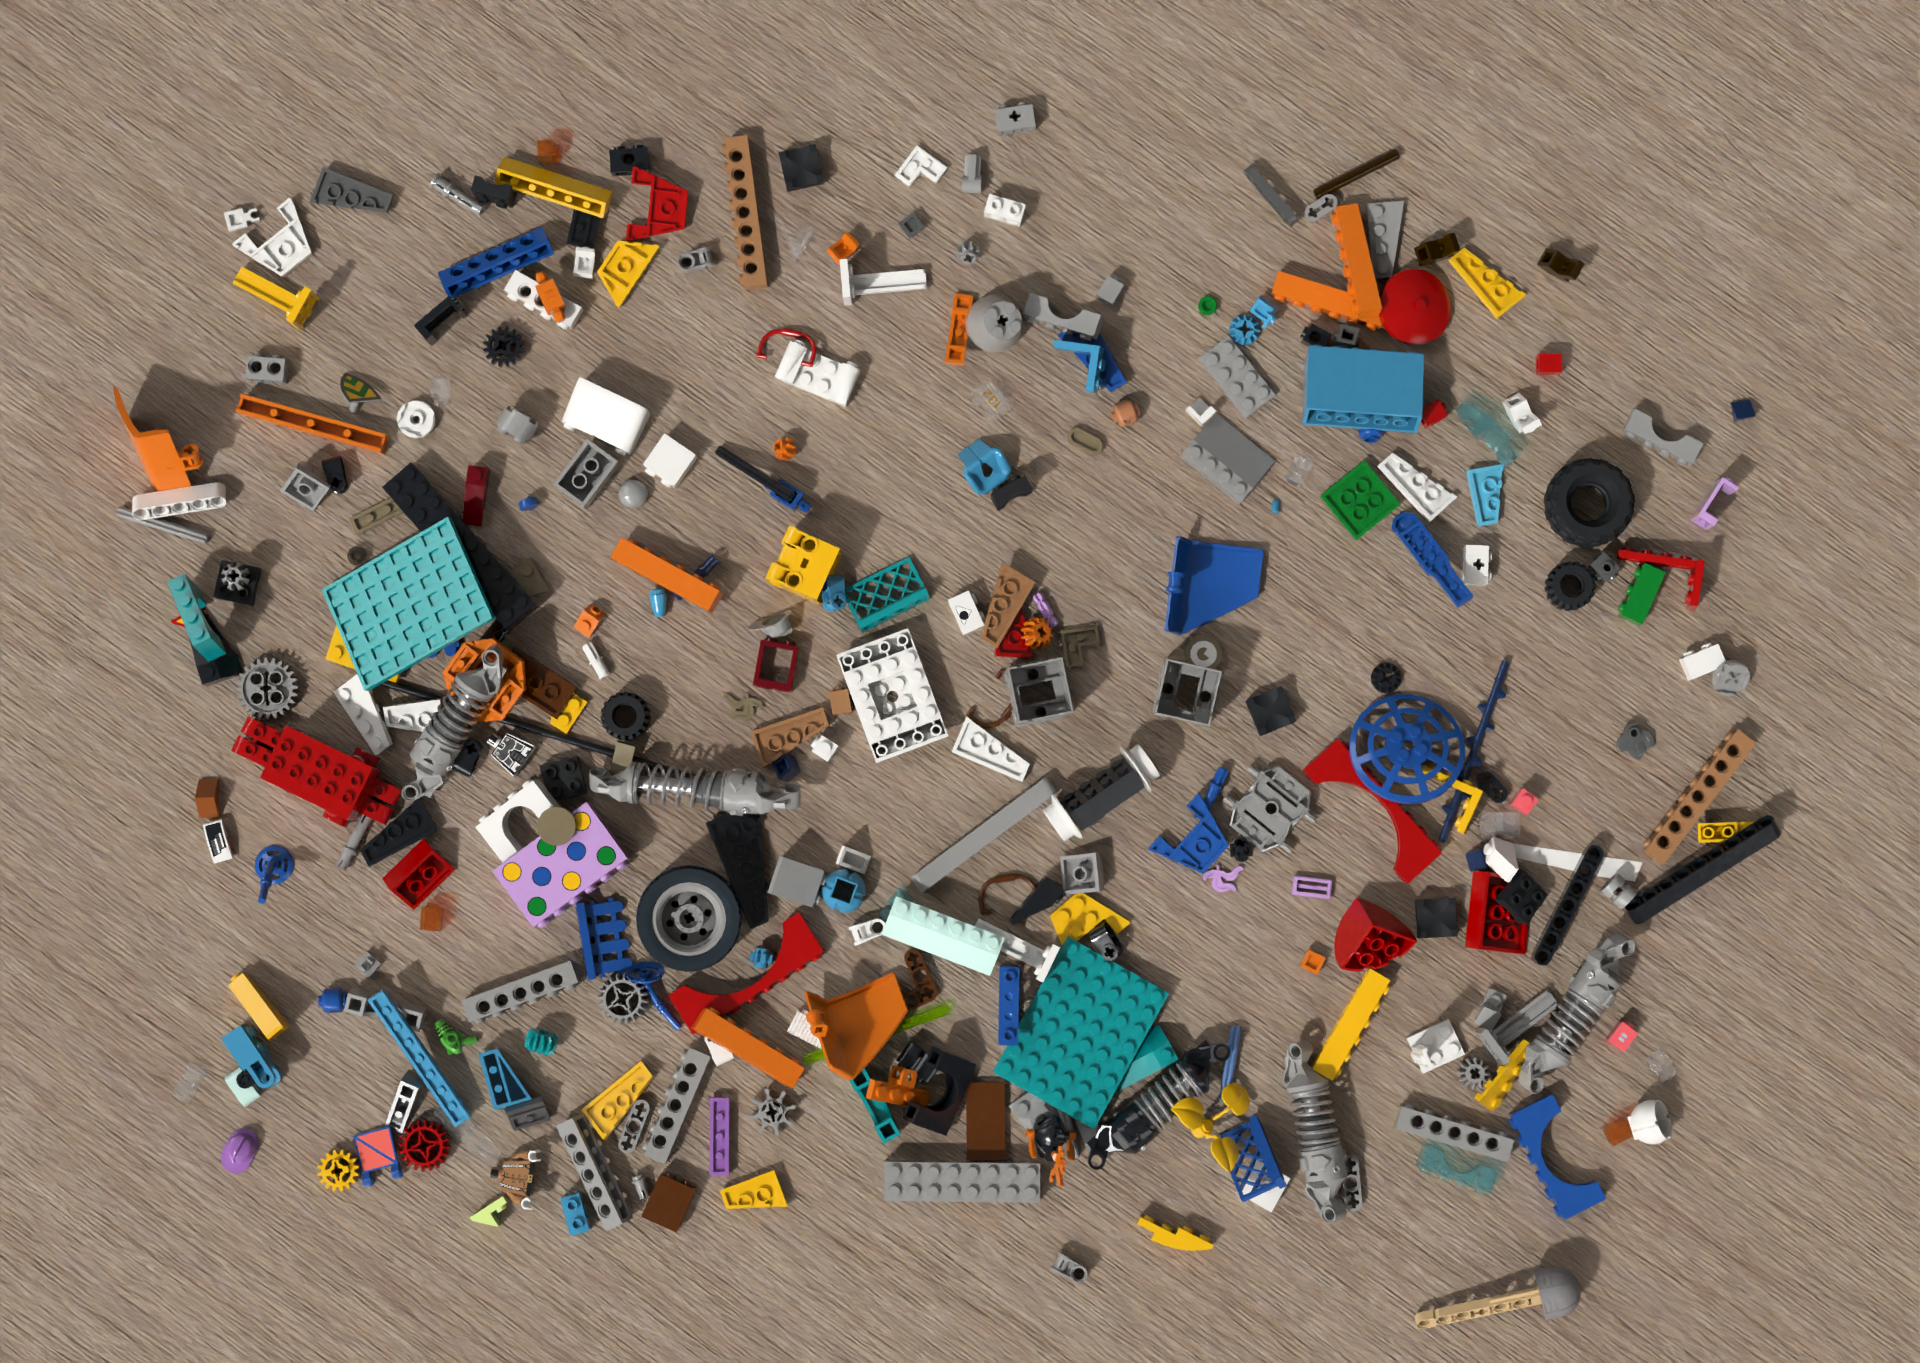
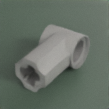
(971, 179)

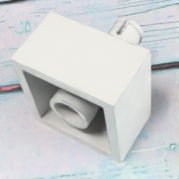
(1268, 1199)

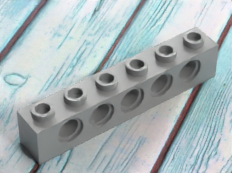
(472, 1004)
(701, 1061)
(1499, 1151)
(594, 1172)

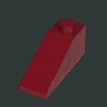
(475, 495)

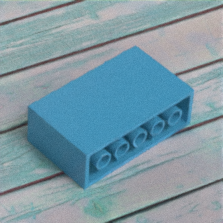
(1363, 388)

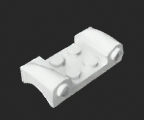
(826, 377)

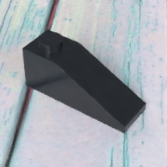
(1039, 899)

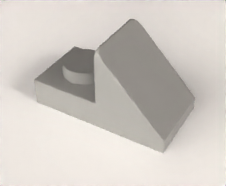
(1490, 1009)

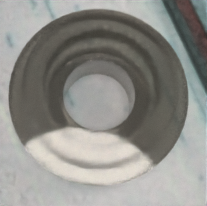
(353, 551)

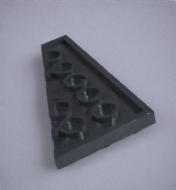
(741, 853)

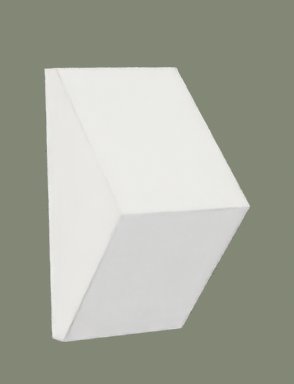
(853, 859)

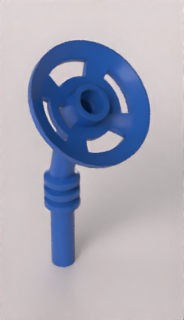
(273, 867)
(645, 977)

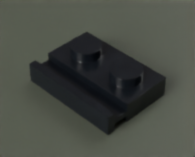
(583, 230)

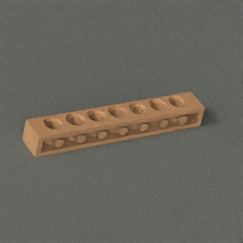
(740, 145)
(1743, 746)

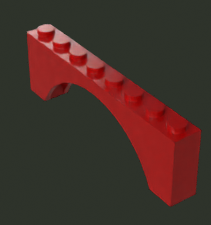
(1414, 848)
(797, 948)

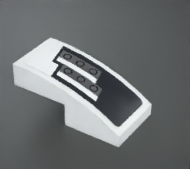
(217, 841)

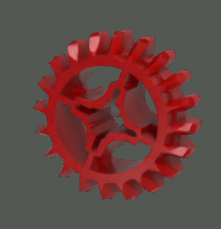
(428, 1152)

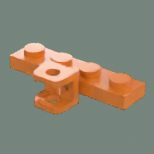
(898, 1089)

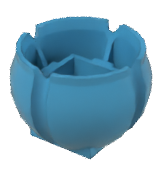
(856, 899)

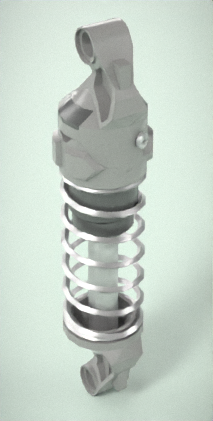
(731, 791)

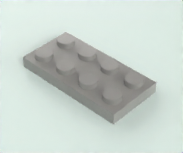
(1236, 377)

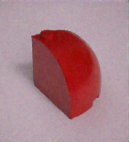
(1370, 937)

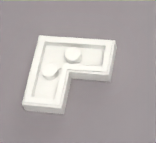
(920, 162)

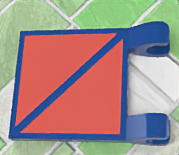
(377, 1151)

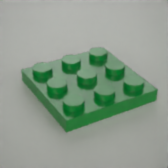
(1360, 500)

